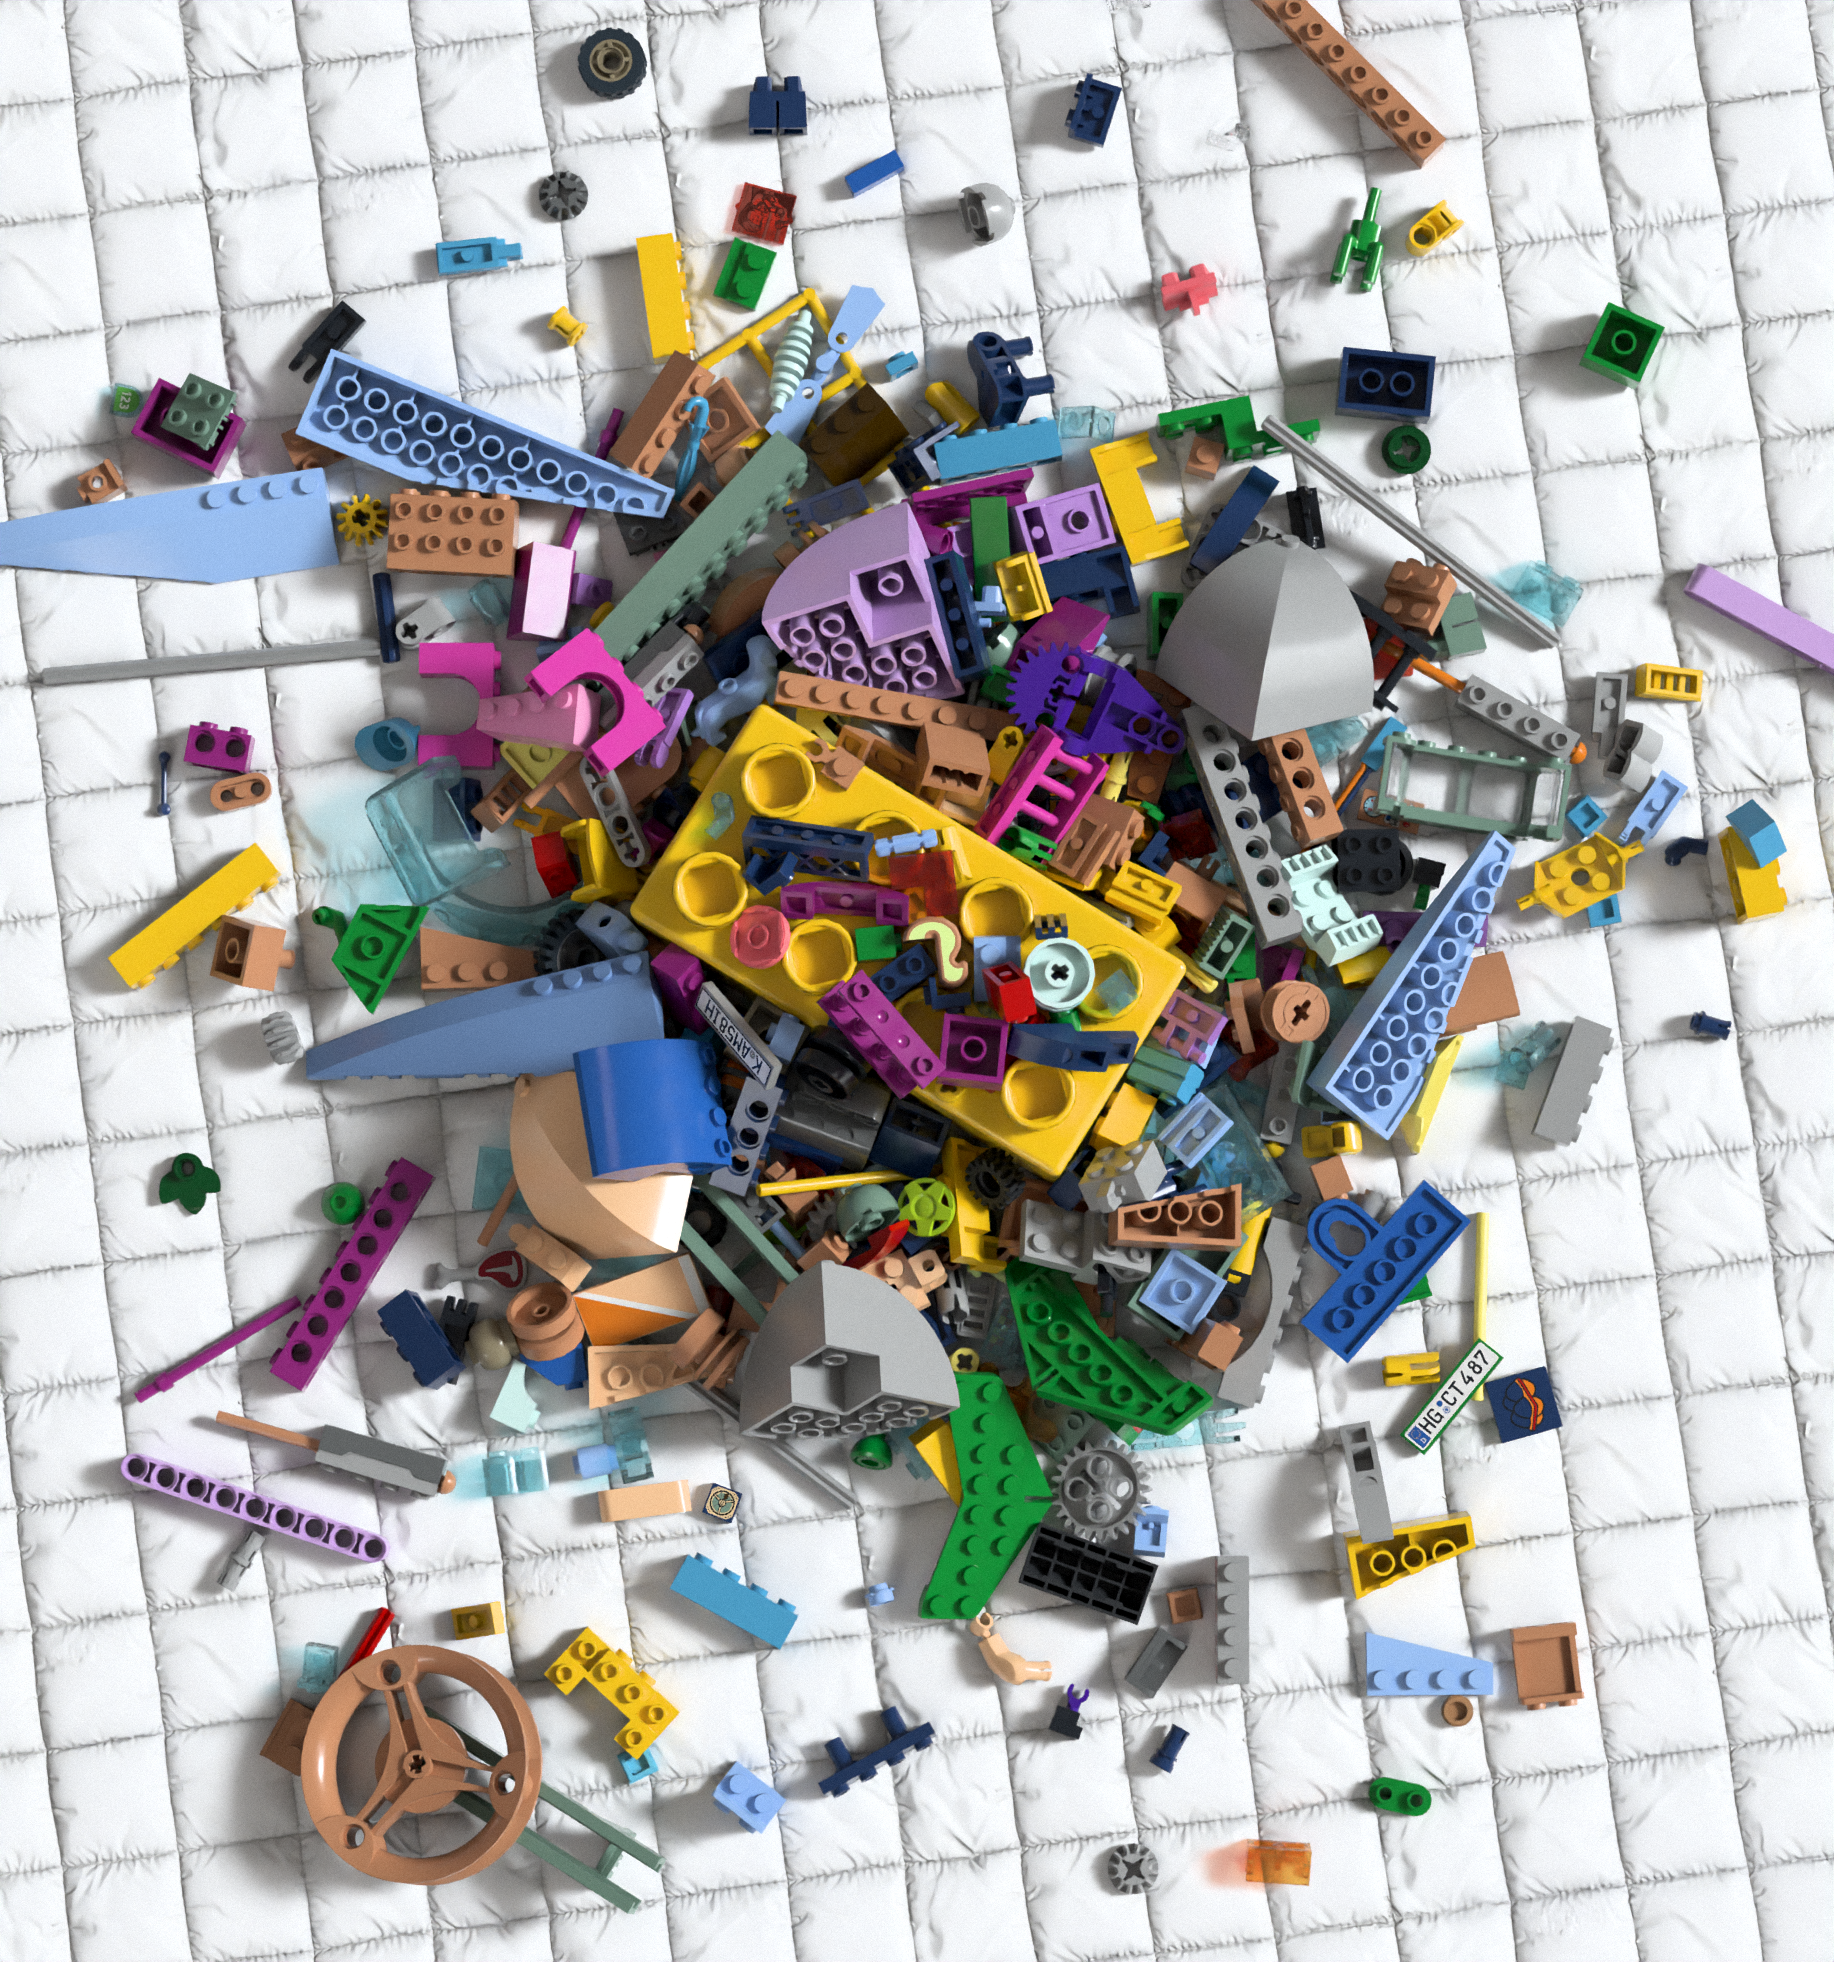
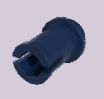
(1709, 1025)

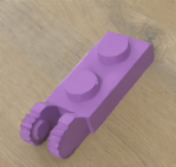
(673, 709)

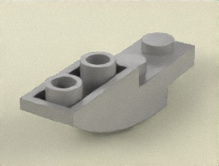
(1366, 1482)

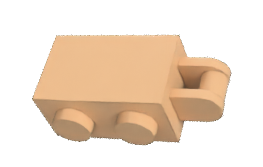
(549, 1255)

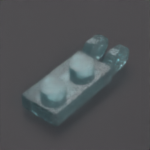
(1337, 998)

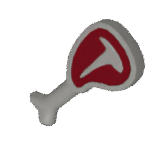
(502, 1267)

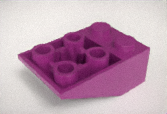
(1067, 623)

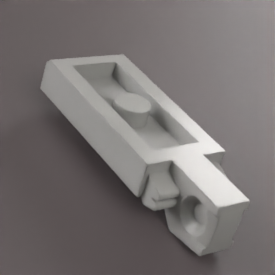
(1608, 710)

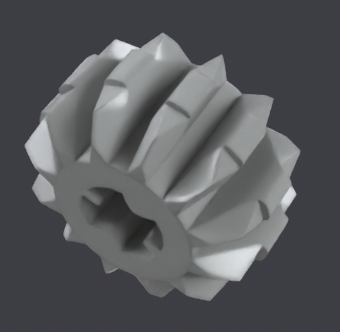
(282, 1037)

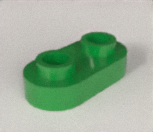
(1400, 1796)

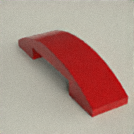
(882, 1244)

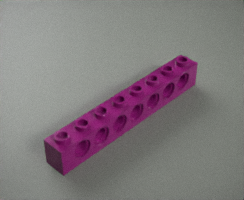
(301, 1373)

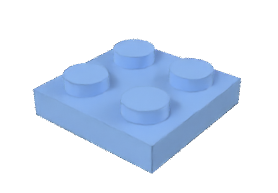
(1183, 1291)

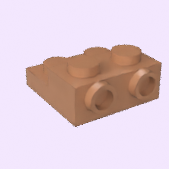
(1418, 595)

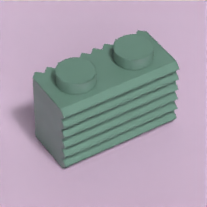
(1223, 942)

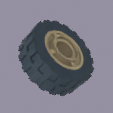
(607, 45)

